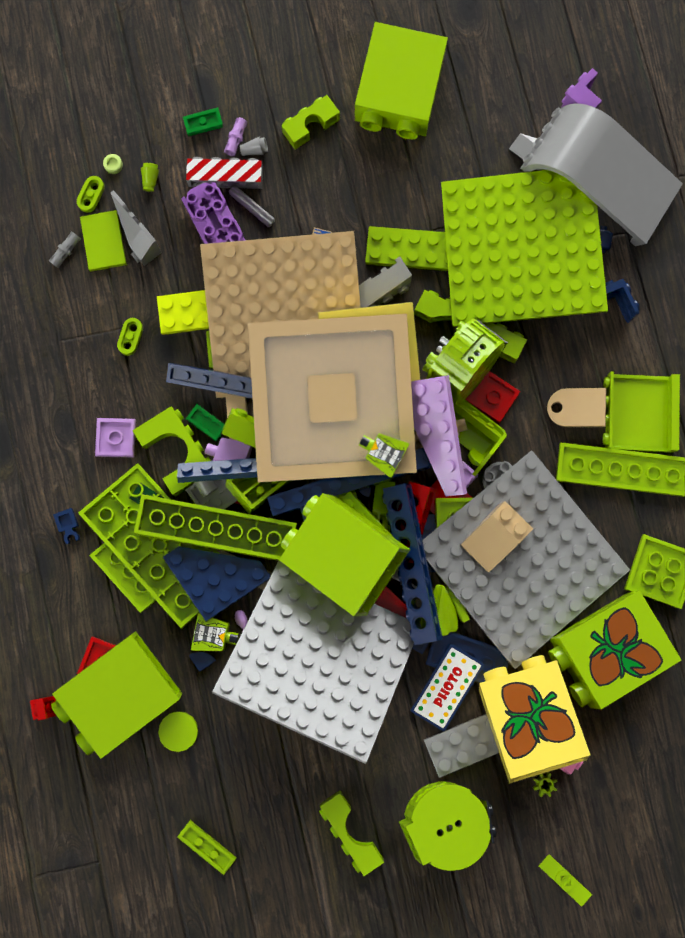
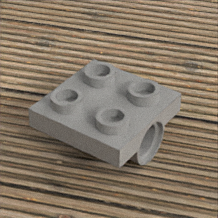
(211, 494)

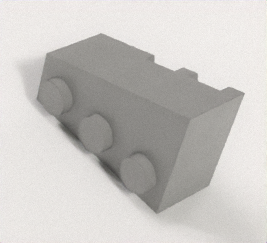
(385, 285)

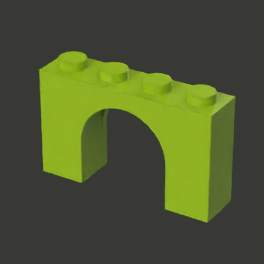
(165, 425)

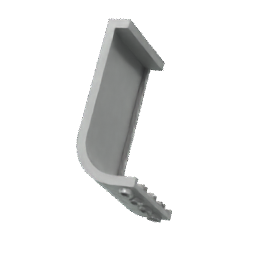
(606, 167)

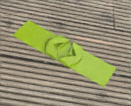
(565, 880)

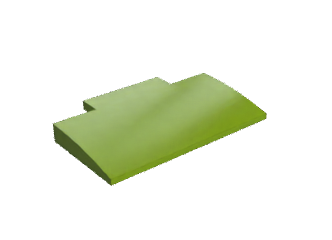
(135, 560)

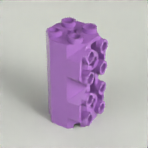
(211, 214)

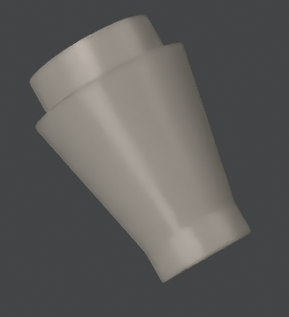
(254, 147)

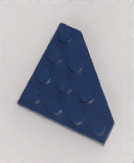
(214, 579)

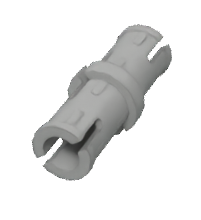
(64, 249)

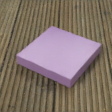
(115, 437)

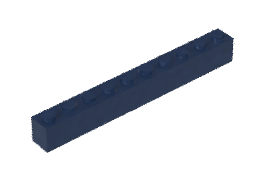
(298, 497)

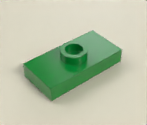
(205, 422)

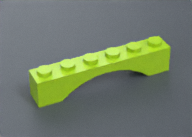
(434, 308)

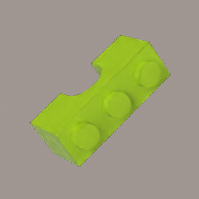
(320, 111)

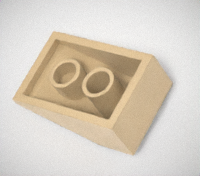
(496, 536)

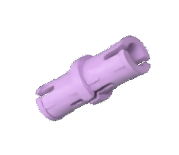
(235, 136)

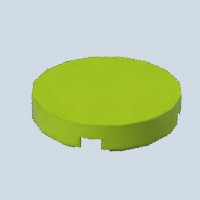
(178, 731)

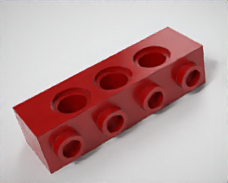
(425, 497)

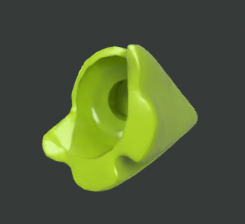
(446, 611)

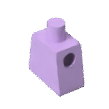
(228, 450)

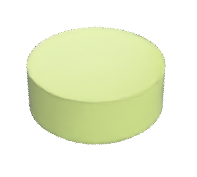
(112, 164)

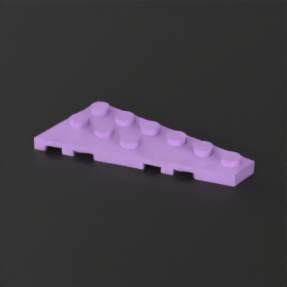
(438, 431)

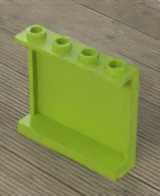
(642, 413)

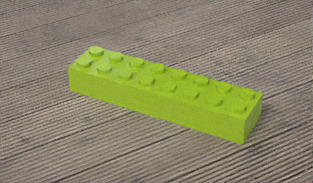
(211, 527)

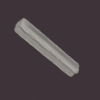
(251, 206)

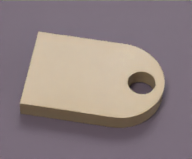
(580, 407)

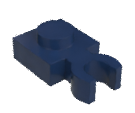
(66, 522)

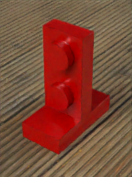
(42, 708)

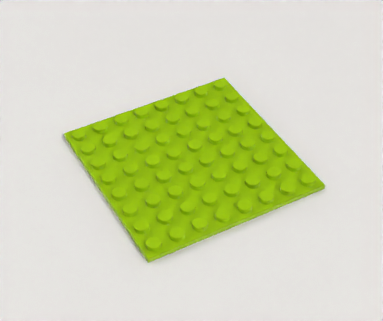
(522, 248)

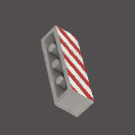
(225, 172)

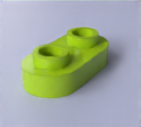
(87, 194)
(129, 337)

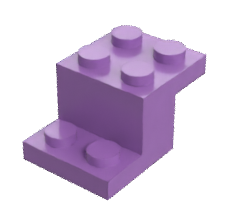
(581, 92)

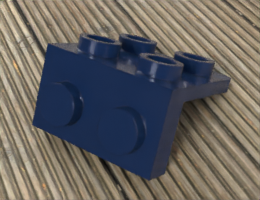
(622, 293)

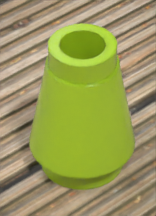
(149, 176)

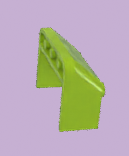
(482, 434)

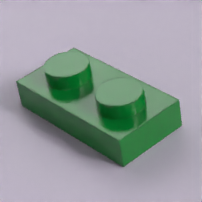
(203, 121)

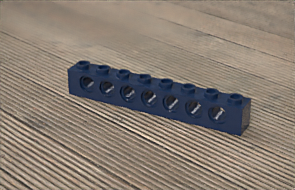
(420, 571)

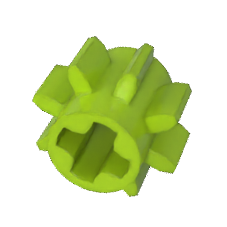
(550, 786)

